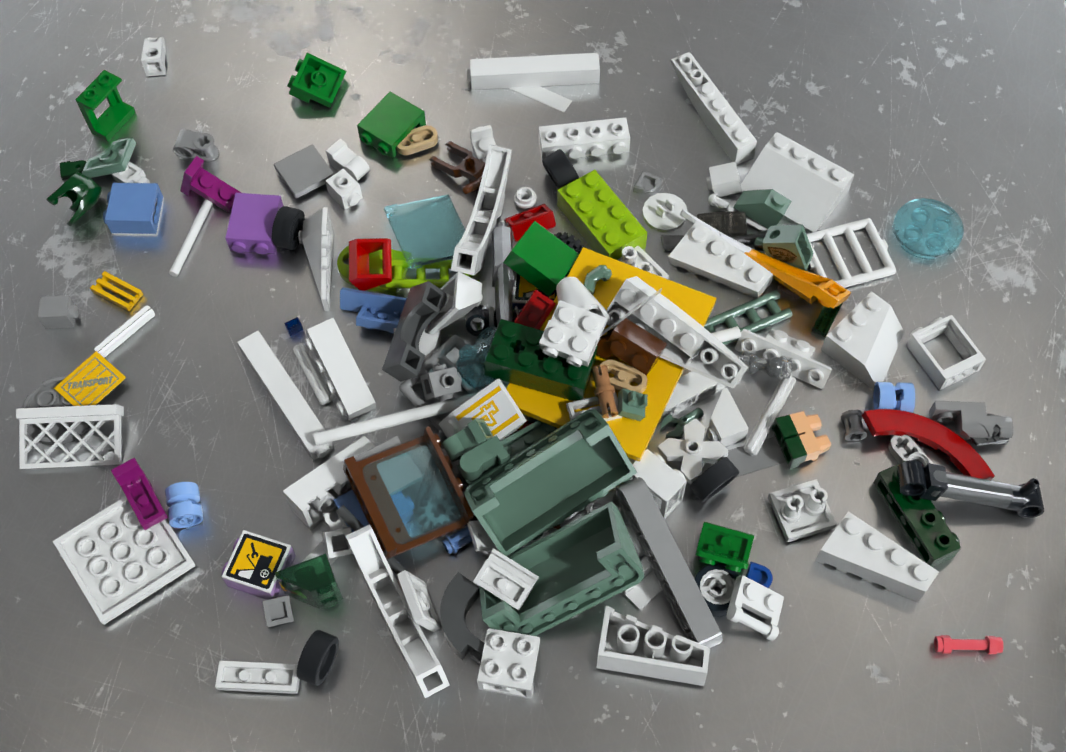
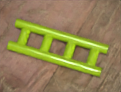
(398, 282)

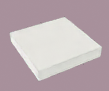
(419, 601)

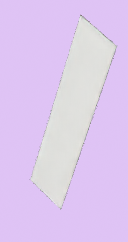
(545, 96)

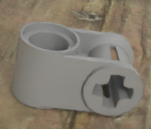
(195, 143)

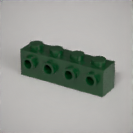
(919, 520)

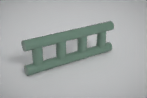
(749, 308)

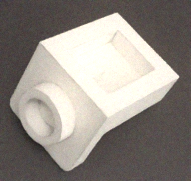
(480, 141)

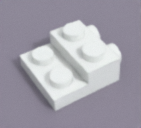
(572, 334)

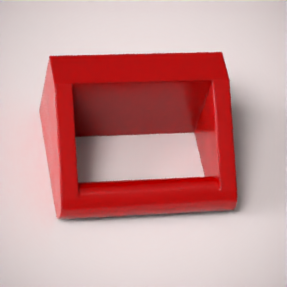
(359, 262)
(535, 310)

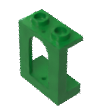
(114, 116)

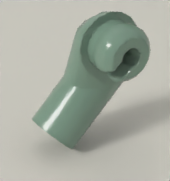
(595, 275)

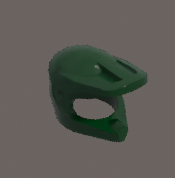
(83, 193)

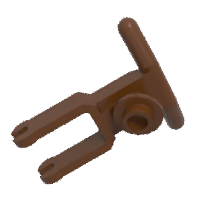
(470, 167)

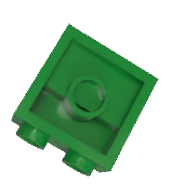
(316, 80)

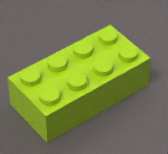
(600, 216)

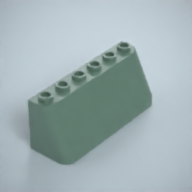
(549, 482)
(575, 572)

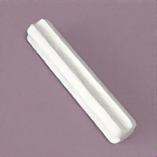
(125, 331)
(312, 374)

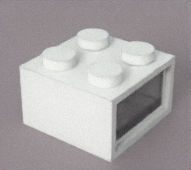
(664, 483)

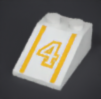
(491, 404)

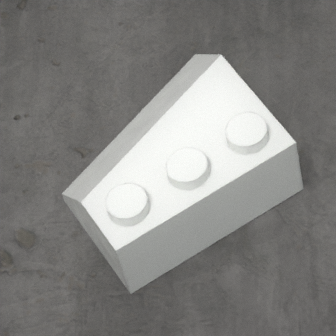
(866, 340)

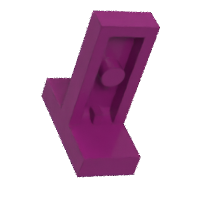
(207, 185)
(139, 493)

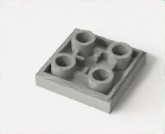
(303, 171)

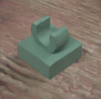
(631, 404)

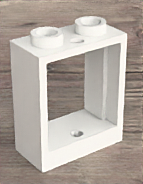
(960, 340)

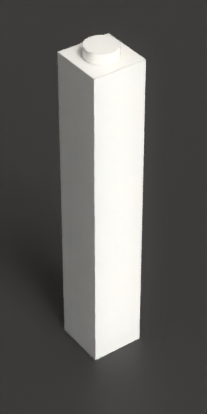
(534, 71)
(284, 393)

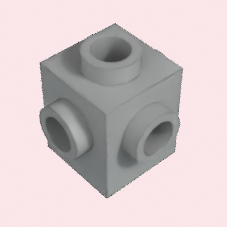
(441, 383)

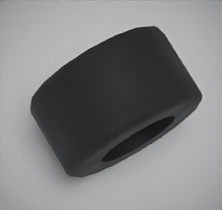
(560, 169)

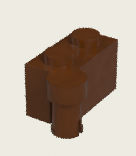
(632, 346)

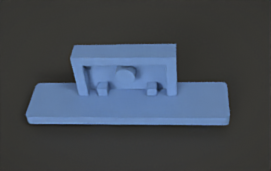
(374, 309)

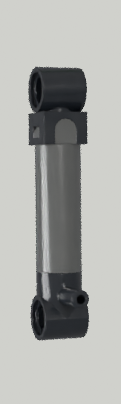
(934, 482)

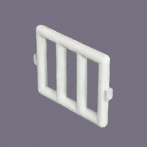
(847, 229)

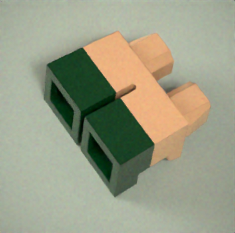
(797, 438)

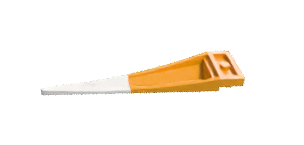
(801, 282)

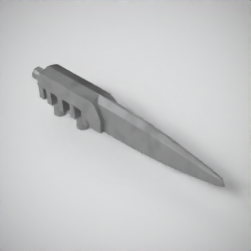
(502, 275)

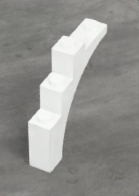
(472, 249)
(396, 612)

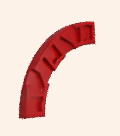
(930, 433)

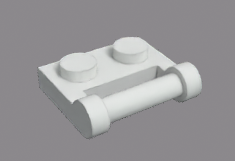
(758, 601)

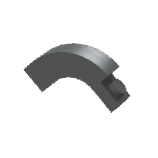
(455, 604)

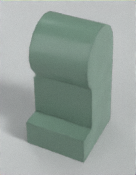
(467, 439)
(483, 458)

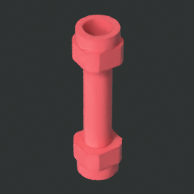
(990, 644)

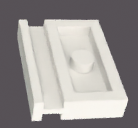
(506, 579)

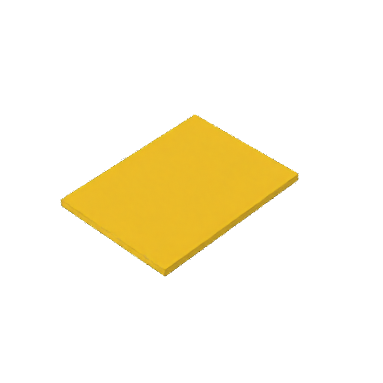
(662, 378)

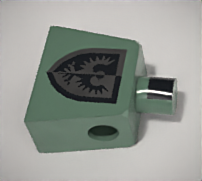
(787, 245)

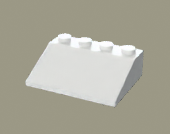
(802, 177)

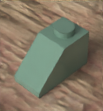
(763, 206)

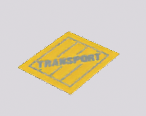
(90, 381)

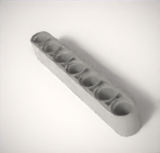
(668, 563)

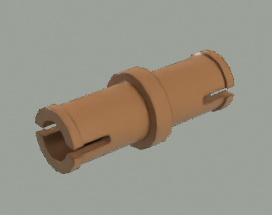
(604, 391)

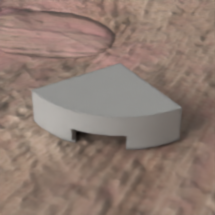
(647, 183)

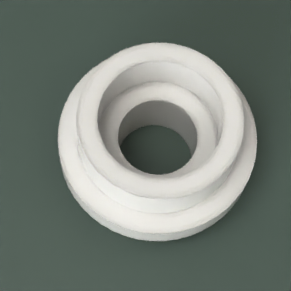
(525, 192)

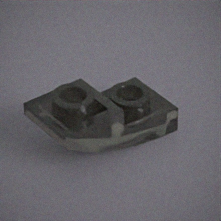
(730, 223)

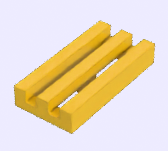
(103, 282)

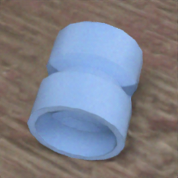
(894, 397)
(184, 505)

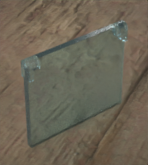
(426, 229)

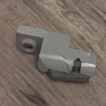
(973, 421)

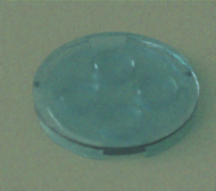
(928, 228)

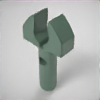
(678, 433)

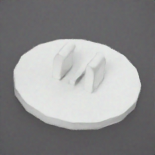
(663, 212)

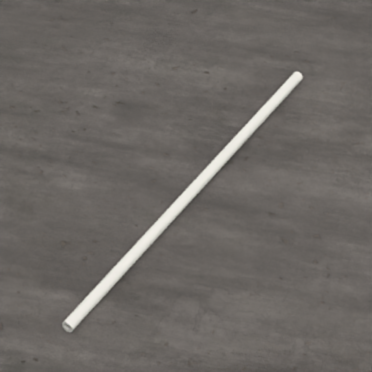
(434, 409)

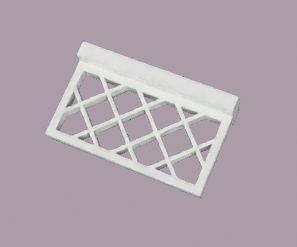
(66, 415)

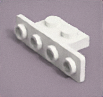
(780, 344)

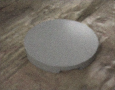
(48, 397)

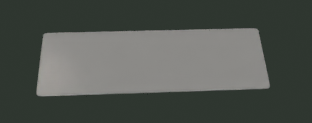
(768, 456)

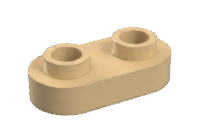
(416, 142)
(624, 376)

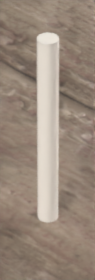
(190, 238)

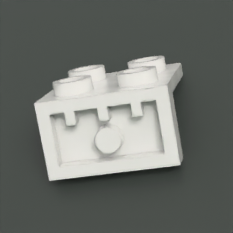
(508, 663)

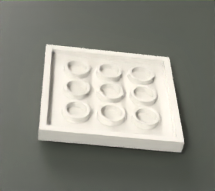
(120, 560)

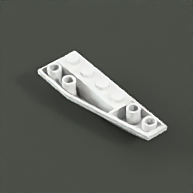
(686, 339)

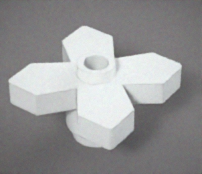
(692, 451)

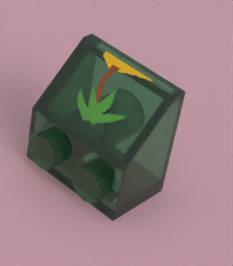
(311, 582)

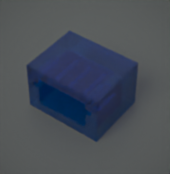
(293, 326)

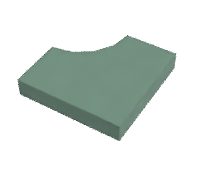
(112, 160)

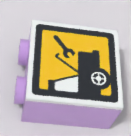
(255, 563)

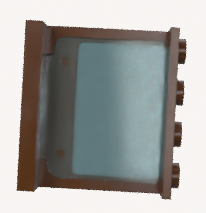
(409, 494)

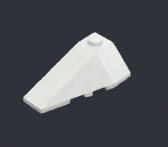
(318, 245)

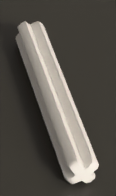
(768, 416)

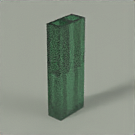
(825, 320)

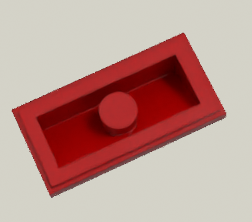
(522, 221)

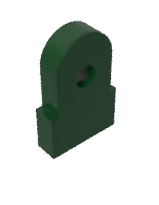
(69, 168)

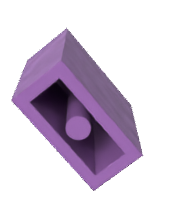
(252, 223)

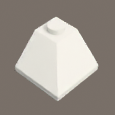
(461, 297)

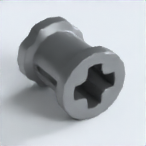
(853, 425)

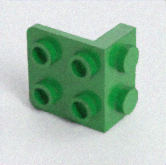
(724, 546)

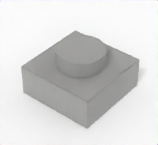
(277, 611)

